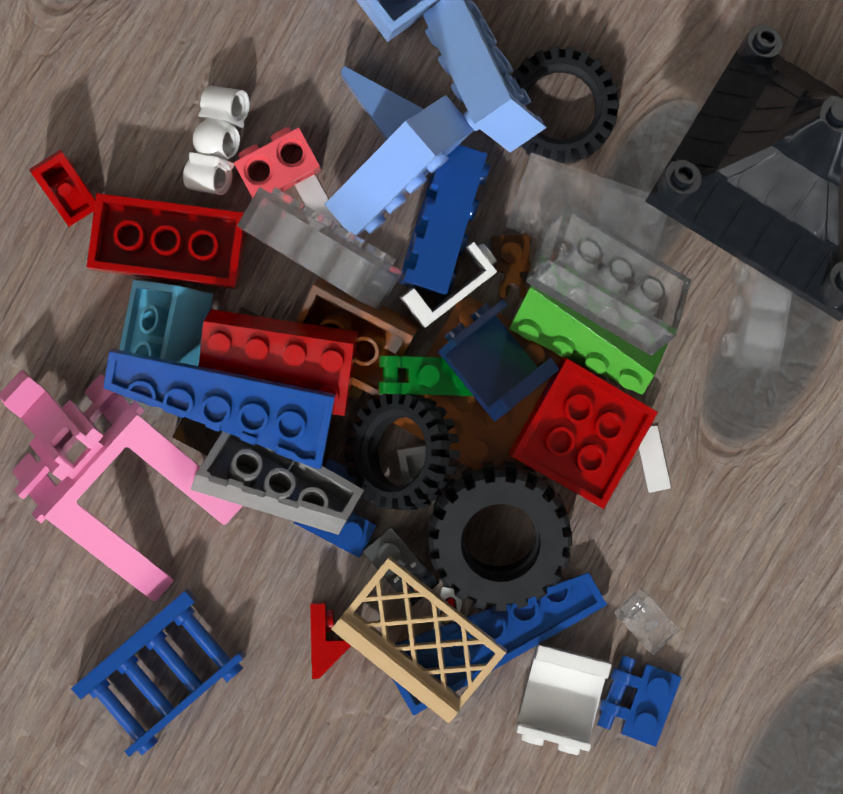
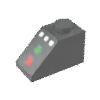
(393, 545)

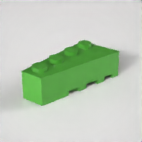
(584, 341)

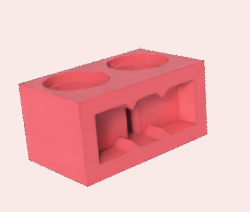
(281, 174)

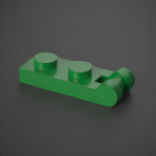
(421, 377)

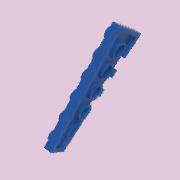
(256, 410)
(513, 629)

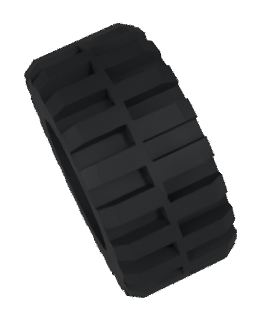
(515, 581)

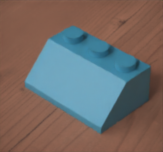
(165, 321)

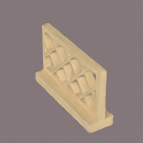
(400, 665)

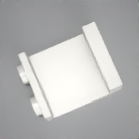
(424, 315)
(562, 698)

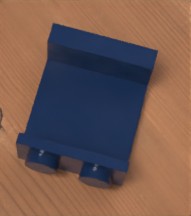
(493, 362)

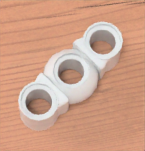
(216, 140)

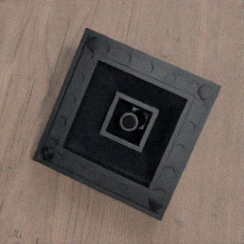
(766, 172)

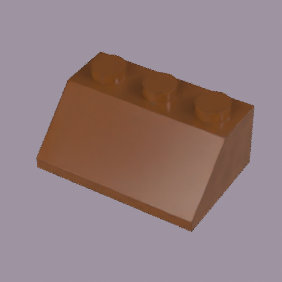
(380, 331)

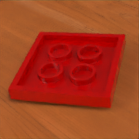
(583, 433)

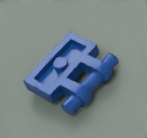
(649, 704)

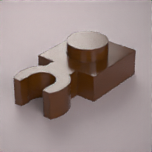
(512, 259)

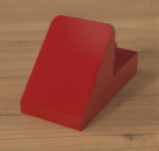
(64, 187)
(324, 650)

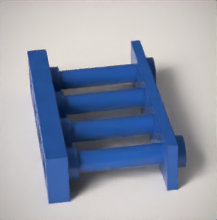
(125, 661)

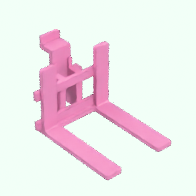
(57, 431)

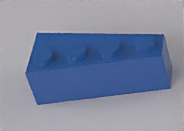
(443, 221)

